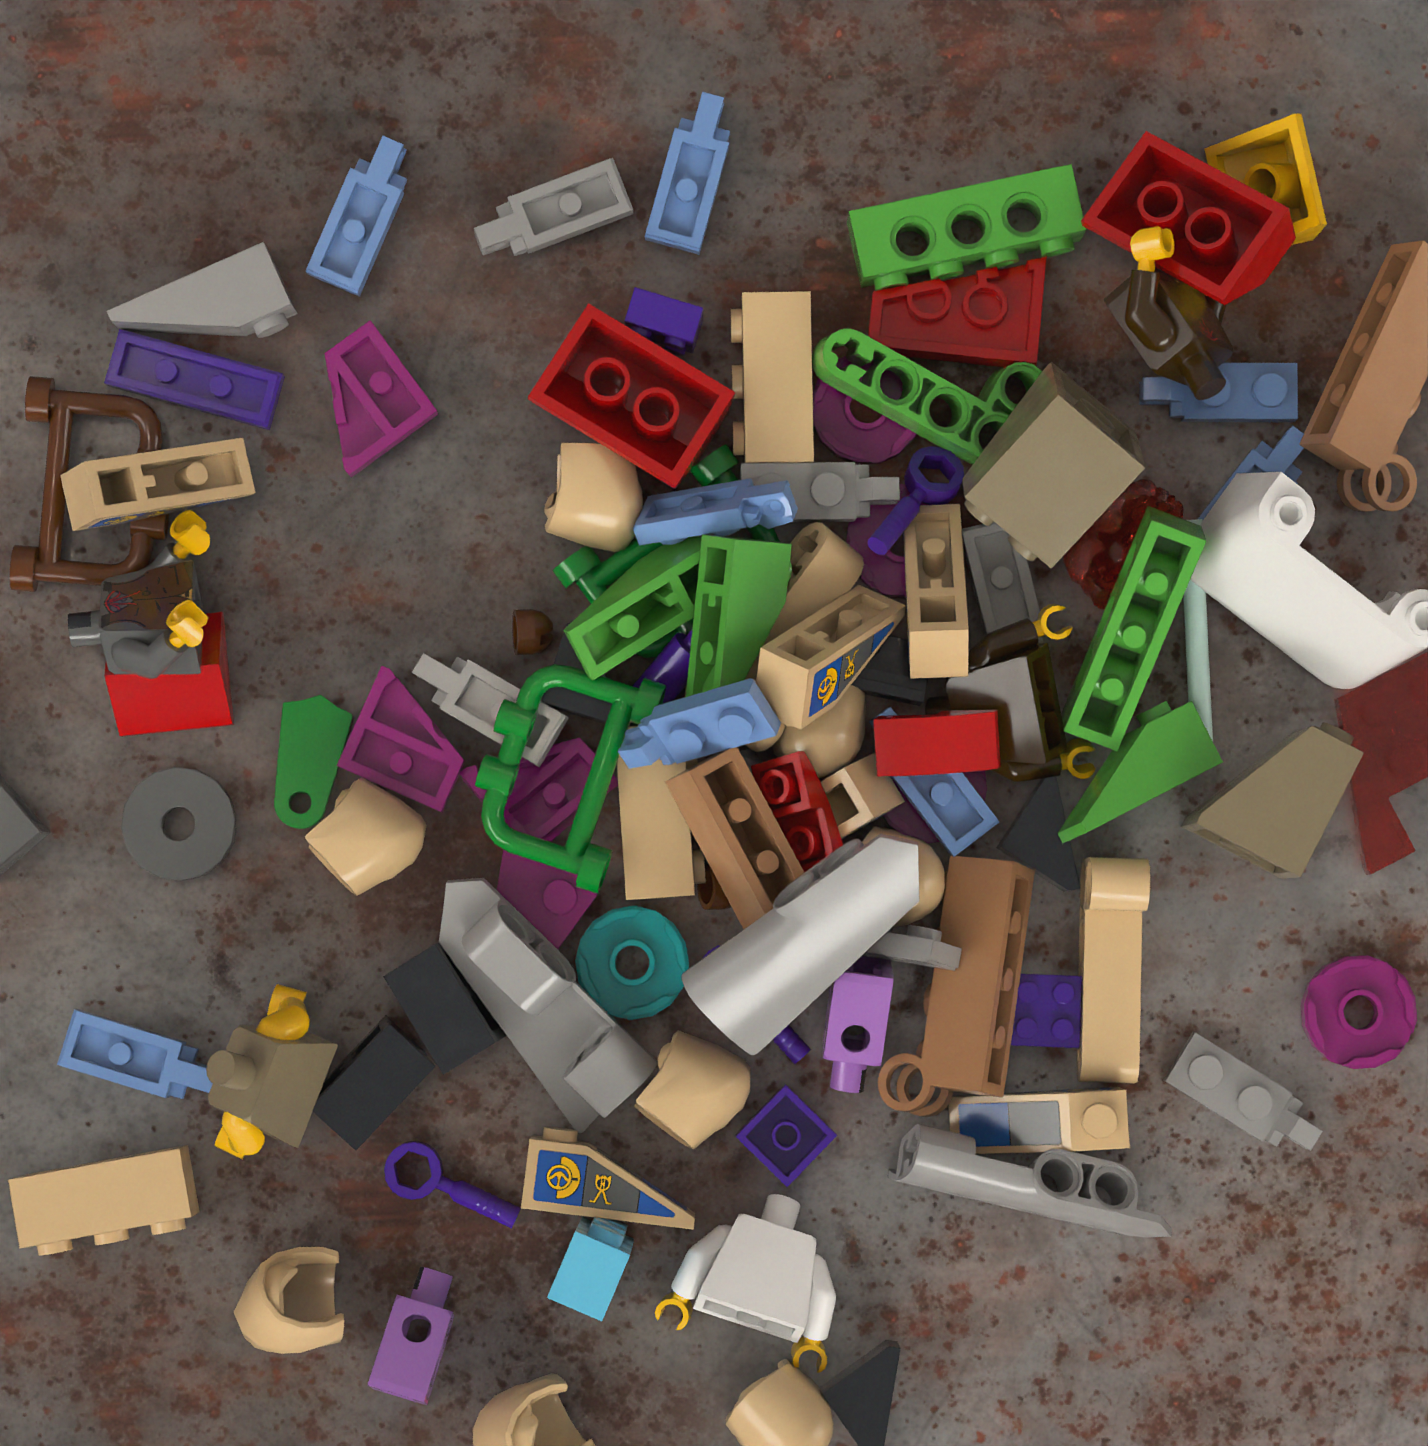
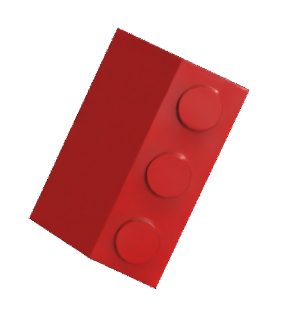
(1220, 227)
(632, 396)

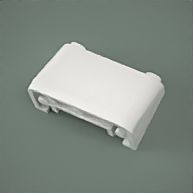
(1291, 597)

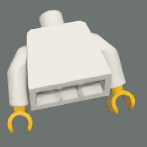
(760, 1278)

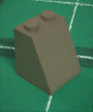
(1052, 468)
(1281, 801)

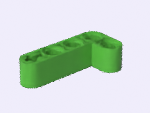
(919, 390)

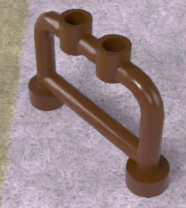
(57, 408)

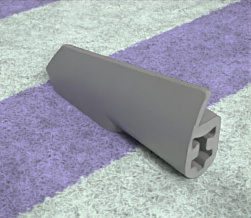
(806, 941)
(534, 997)
(949, 1165)

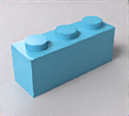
(592, 1266)

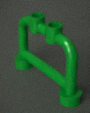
(595, 576)
(500, 773)

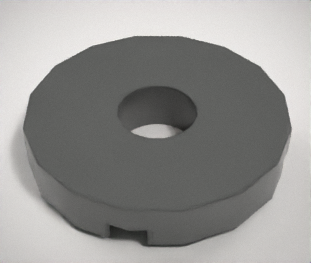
(146, 815)

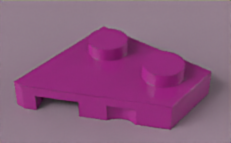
(372, 397)
(401, 746)
(546, 795)
(543, 896)

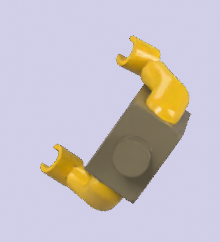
(269, 1076)

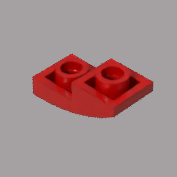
(937, 743)
(799, 806)

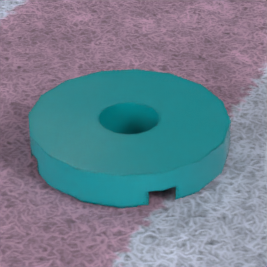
(598, 956)

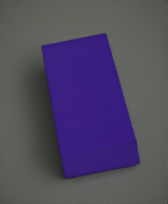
(194, 379)

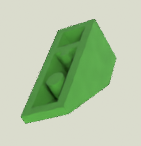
(736, 605)
(638, 607)
(1149, 762)

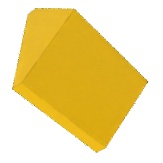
(1279, 165)

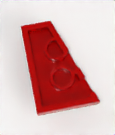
(966, 319)

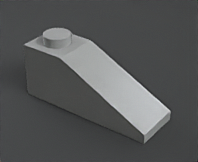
(224, 299)

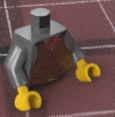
(154, 615)

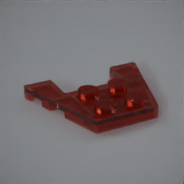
(1392, 730)

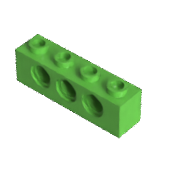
(1046, 193)
(1133, 628)

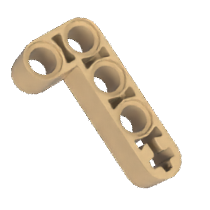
(821, 573)
(1110, 966)

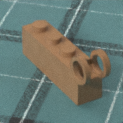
(1377, 383)
(736, 832)
(975, 1005)

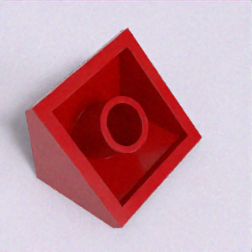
(177, 700)

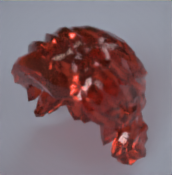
(1104, 547)

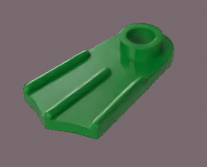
(308, 751)

